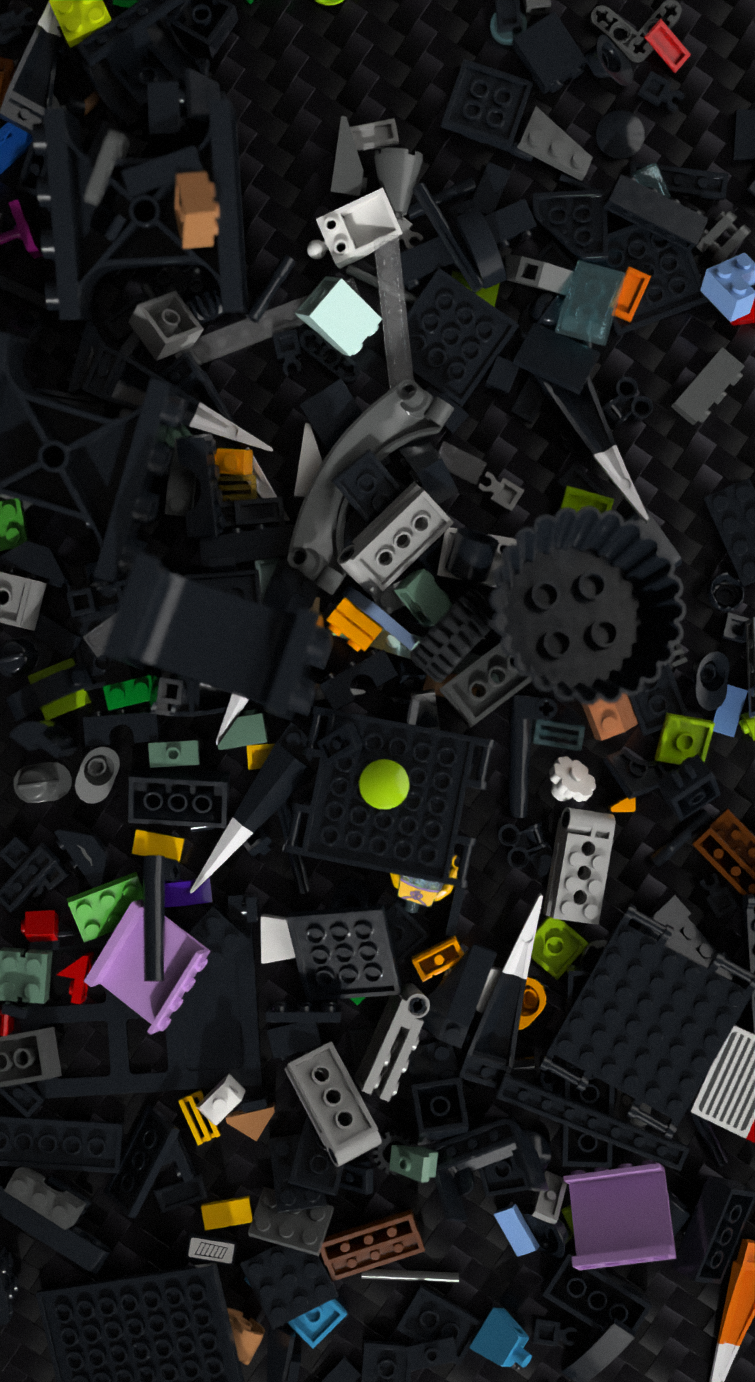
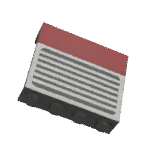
(730, 1086)

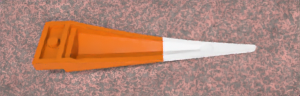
(737, 1311)

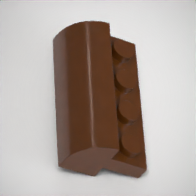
(730, 850)
(372, 1245)

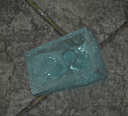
(590, 303)

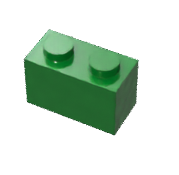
(128, 692)

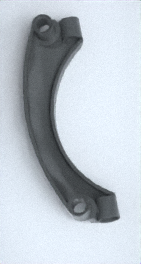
(323, 514)

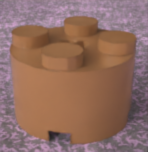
(246, 1335)

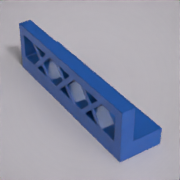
(13, 144)

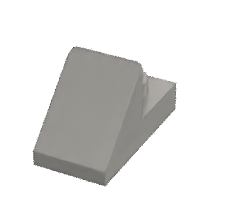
(549, 1203)

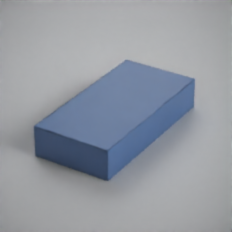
(728, 714)

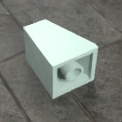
(339, 315)

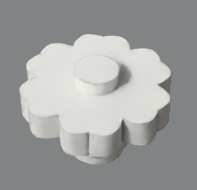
(571, 780)

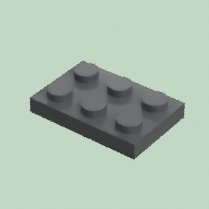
(296, 1230)

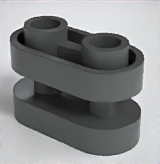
(722, 223)

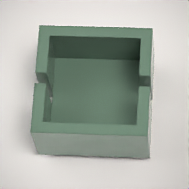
(25, 976)

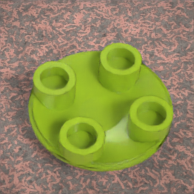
(384, 784)

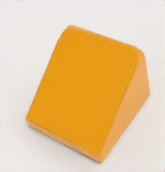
(623, 805)

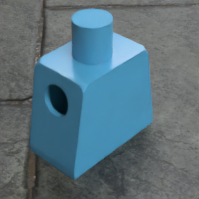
(502, 1340)

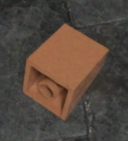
(610, 718)

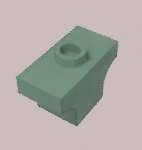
(174, 753)
(414, 1162)

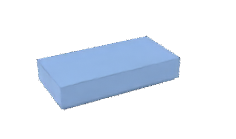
(516, 1230)

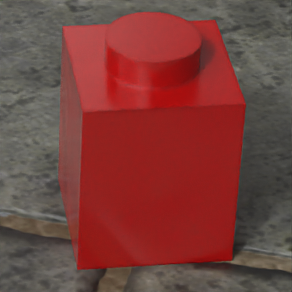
(40, 926)

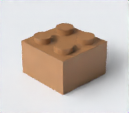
(195, 209)

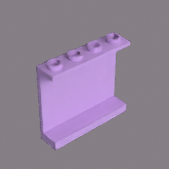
(122, 968)
(621, 1215)

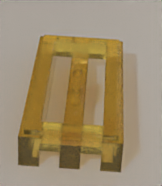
(253, 487)

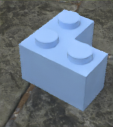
(731, 286)

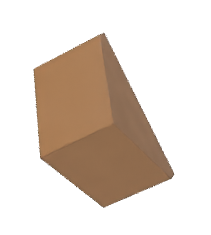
(251, 1122)

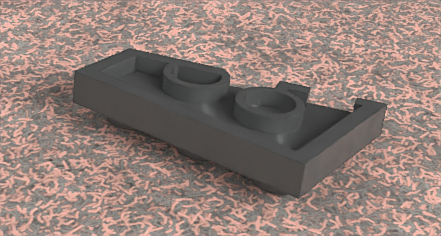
(553, 146)

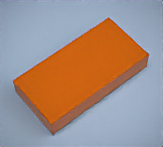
(631, 293)

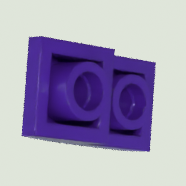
(179, 893)

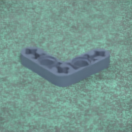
(380, 617)

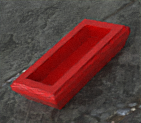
(667, 45)

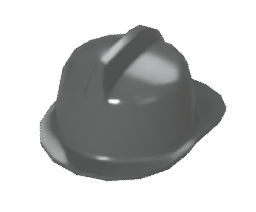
(96, 774)
(42, 782)

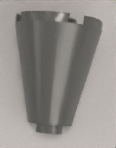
(397, 175)

